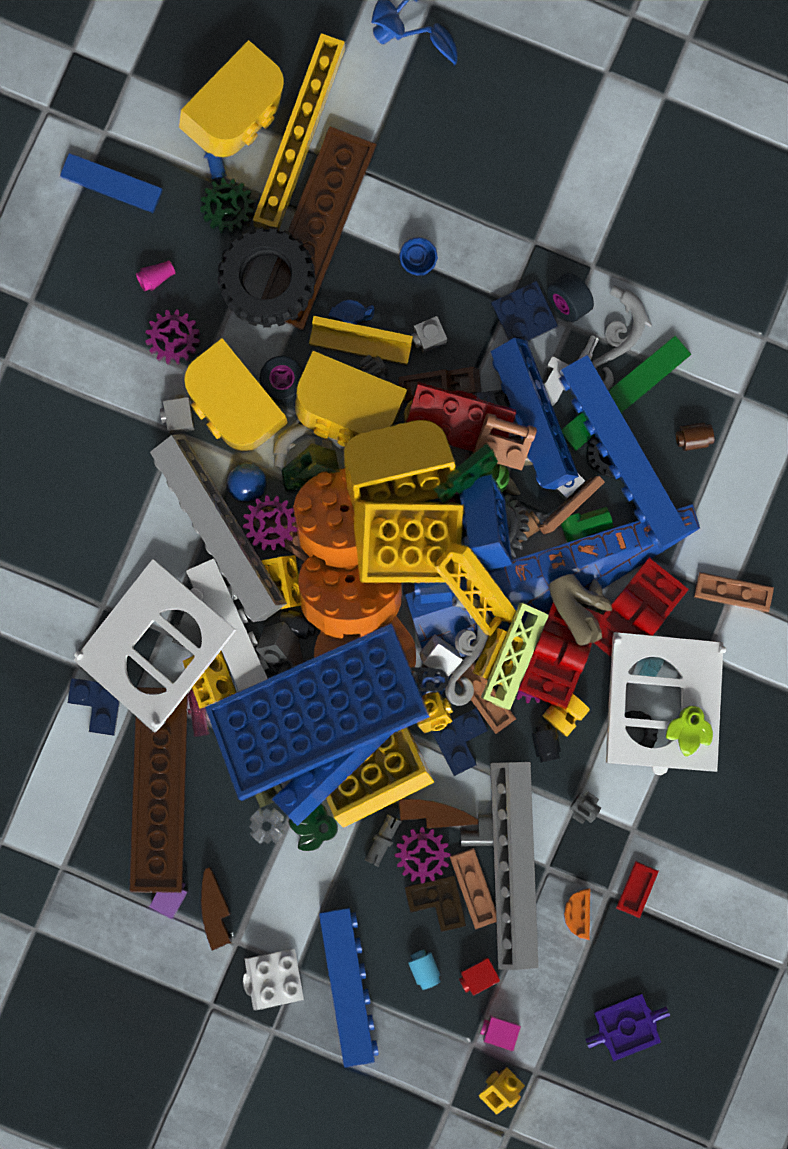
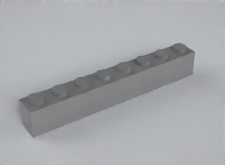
(218, 528)
(514, 866)

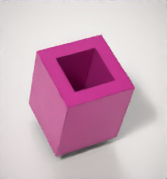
(500, 1032)

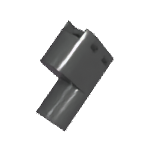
(483, 836)

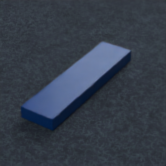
(111, 183)

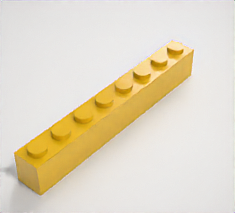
(299, 132)

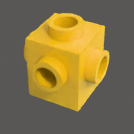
(439, 712)
(506, 1088)

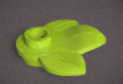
(688, 733)

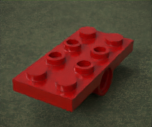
(456, 413)
(641, 604)
(556, 661)

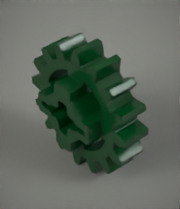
(233, 196)

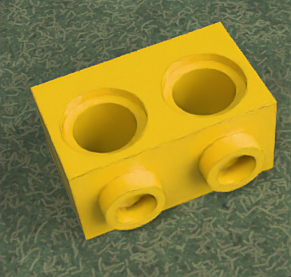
(285, 576)
(490, 653)
(213, 683)

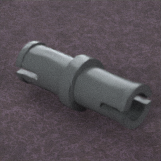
(382, 840)

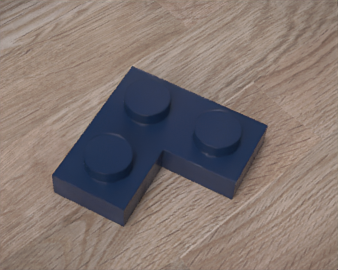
(103, 704)
(454, 737)

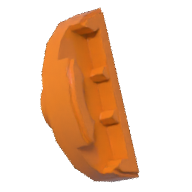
(578, 913)

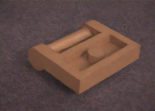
(507, 451)

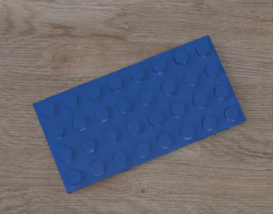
(316, 712)

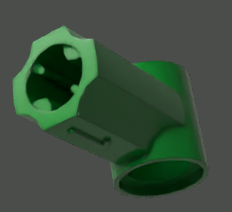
(582, 525)

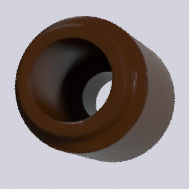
(695, 436)

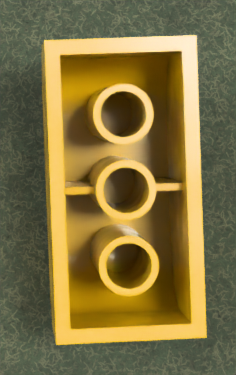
(234, 103)
(231, 399)
(344, 400)
(397, 463)

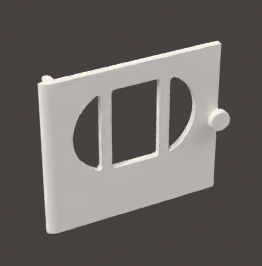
(108, 648)
(700, 686)

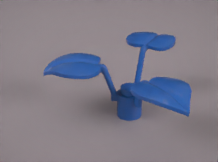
(391, 26)

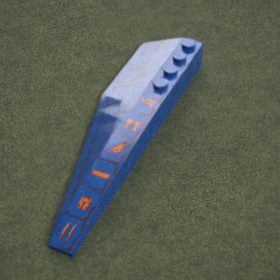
(598, 557)

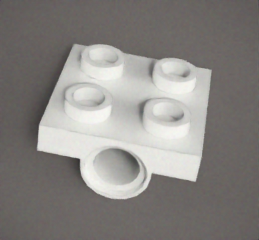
(273, 979)

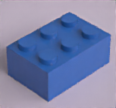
(486, 523)

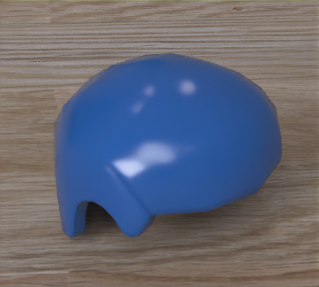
(418, 256)
(246, 482)

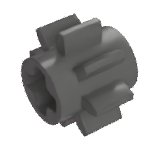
(374, 366)
(585, 808)

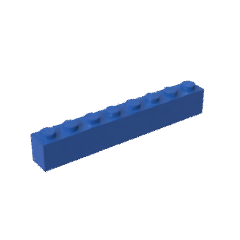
(623, 452)

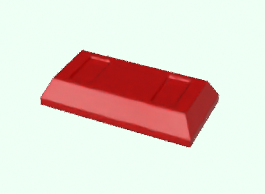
(637, 889)

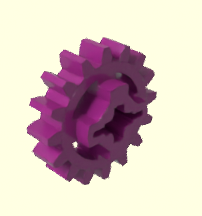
(174, 326)
(263, 533)
(422, 866)

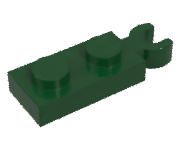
(467, 473)

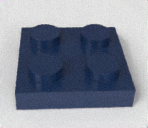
(524, 313)

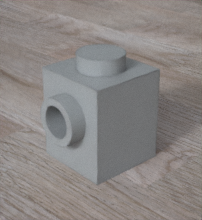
(429, 335)
(177, 414)

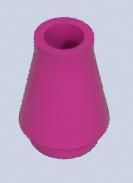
(154, 275)

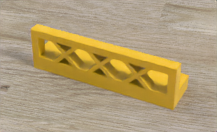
(360, 340)
(477, 578)

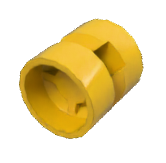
(565, 719)

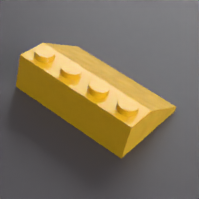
(405, 539)
(381, 779)

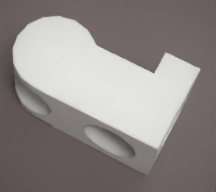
(553, 385)

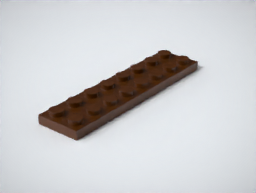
(324, 210)
(159, 802)

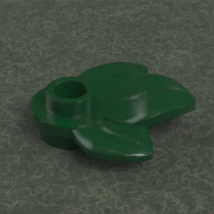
(310, 829)

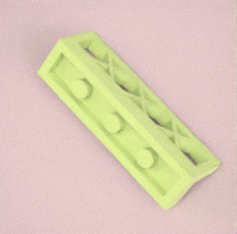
(530, 635)

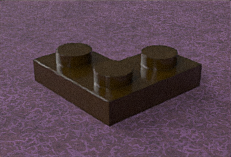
(441, 895)

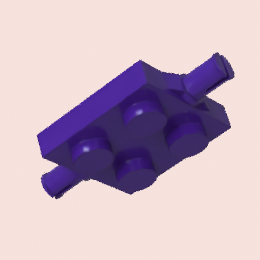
(627, 1027)

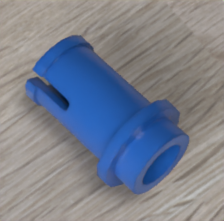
(216, 166)

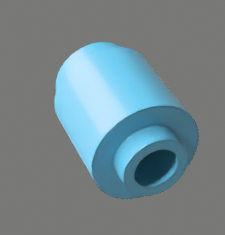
(424, 969)

